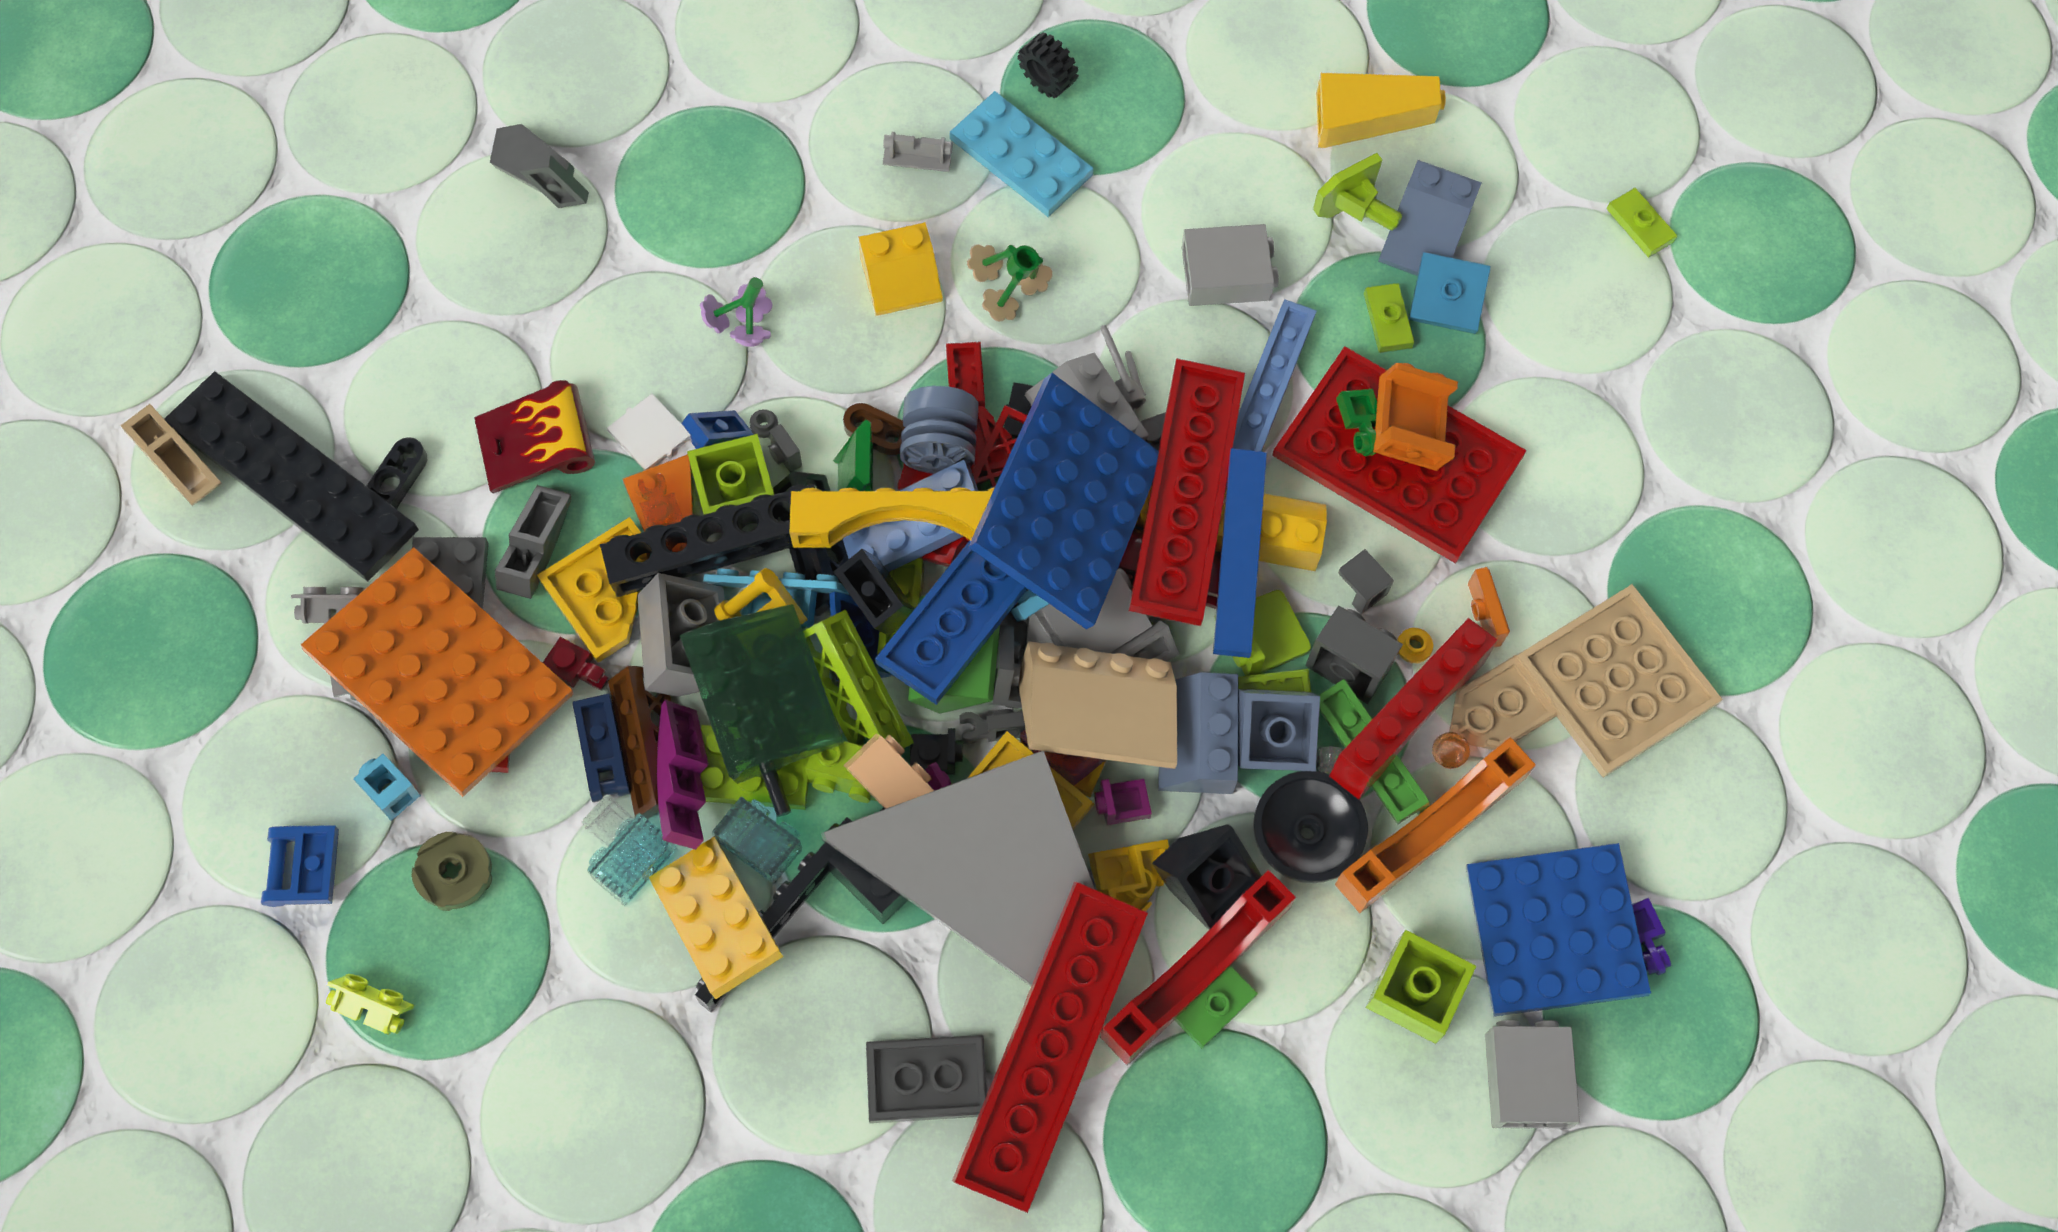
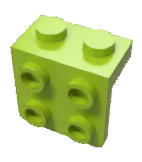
(1276, 635)

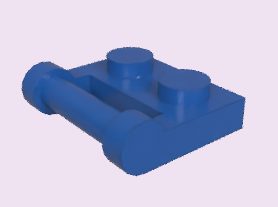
(311, 869)

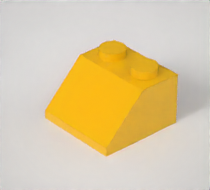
(900, 269)

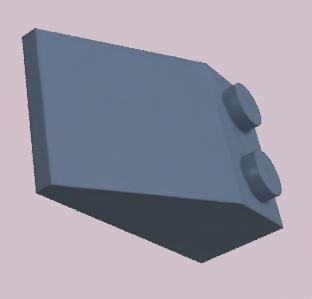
(1432, 217)

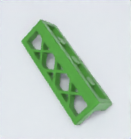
(1396, 785)

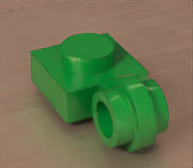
(1359, 411)

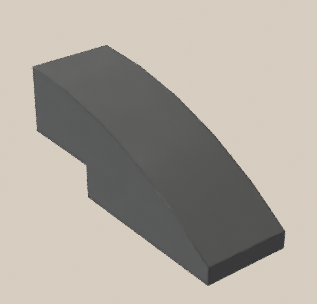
(532, 541)

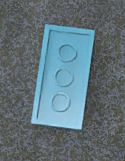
(1021, 153)

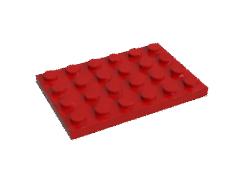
(1426, 504)

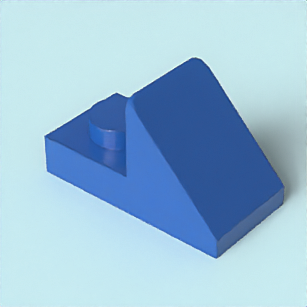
(715, 427)

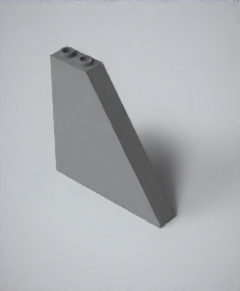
(979, 858)

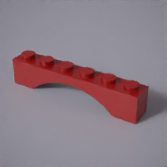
(1408, 710)
(1198, 968)

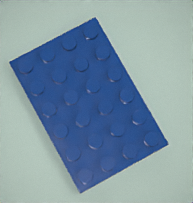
(1067, 501)

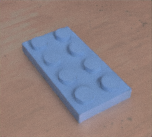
(904, 541)

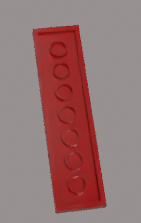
(1187, 493)
(1050, 1047)

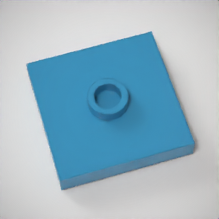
(1449, 293)

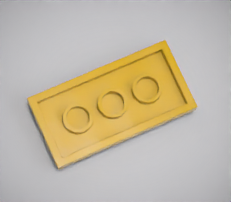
(715, 917)

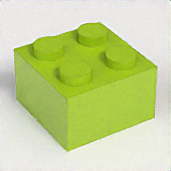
(730, 473)
(1421, 987)

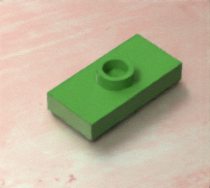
(1216, 1007)

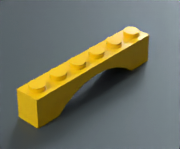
(827, 517)

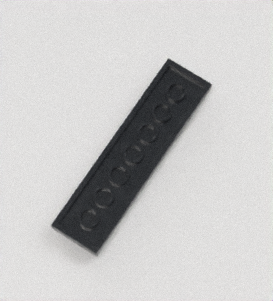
(291, 476)

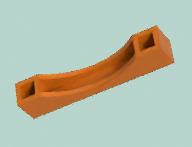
(1435, 826)

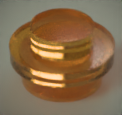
(1451, 750)

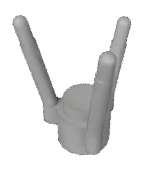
(1128, 386)

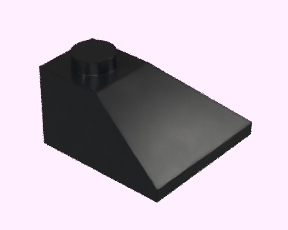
(1208, 872)

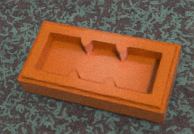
(1487, 606)

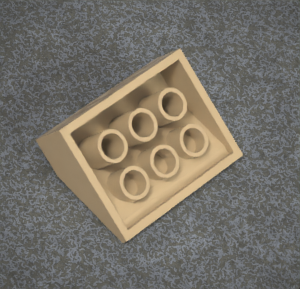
(1099, 704)

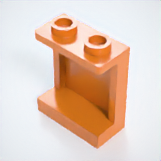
(1414, 416)

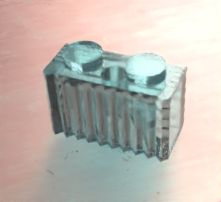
(758, 839)
(630, 858)

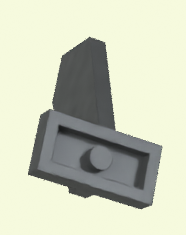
(536, 165)

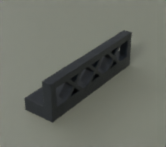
(813, 560)

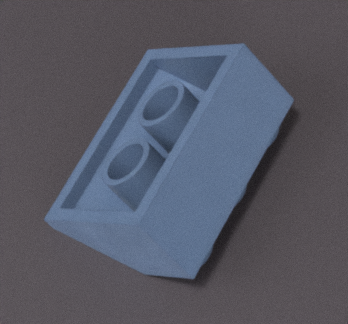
(1205, 735)

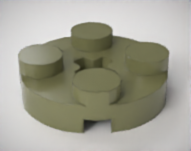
(472, 878)

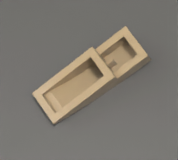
(170, 454)

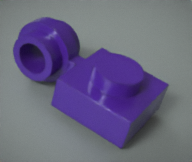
(1650, 929)

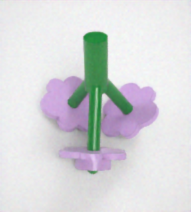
(750, 308)

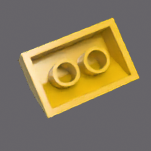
(1289, 532)

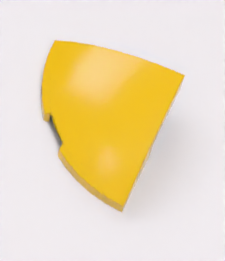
(1128, 872)

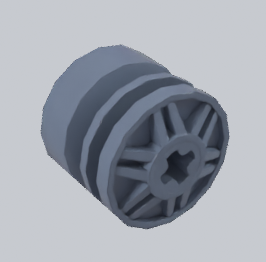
(938, 428)

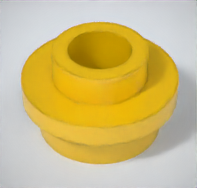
(1411, 654)

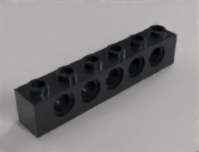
(700, 555)

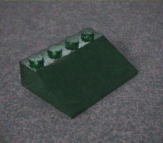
(761, 691)

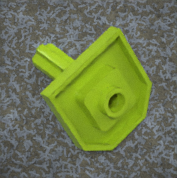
(1355, 194)

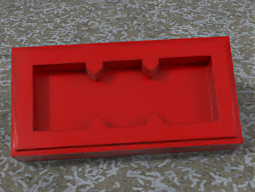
(966, 369)

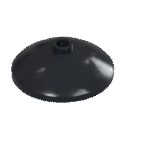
(1314, 803)

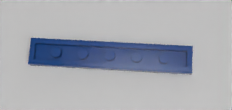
(1240, 553)

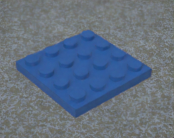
(1557, 930)

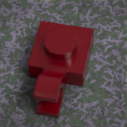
(574, 663)

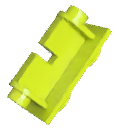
(355, 994)

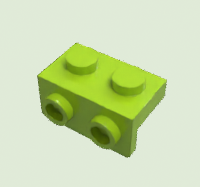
(828, 774)

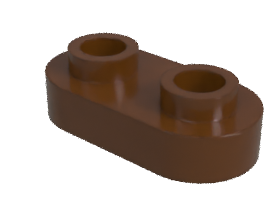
(882, 426)

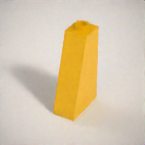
(1374, 105)

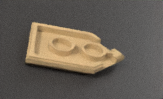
(1500, 706)

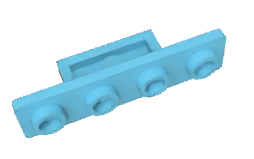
(802, 591)

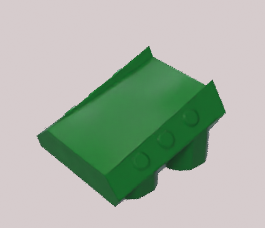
(856, 460)

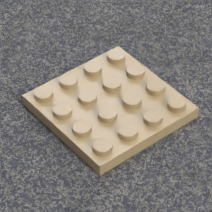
(1618, 680)

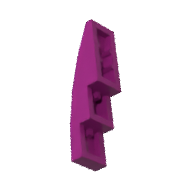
(679, 782)

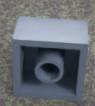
(1277, 729)

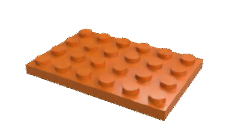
(437, 671)

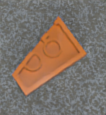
(678, 481)

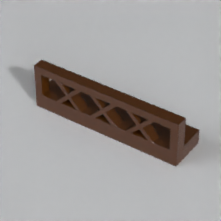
(637, 736)

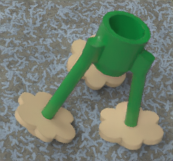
(1022, 265)

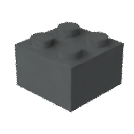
(1353, 652)

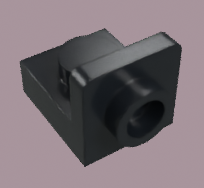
(937, 749)

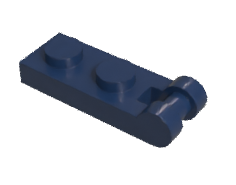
(600, 746)

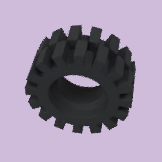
(1048, 65)

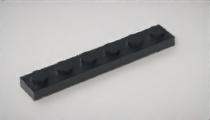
(788, 900)

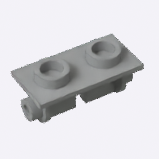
(917, 152)
(317, 604)

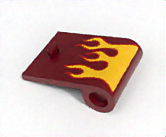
(535, 436)

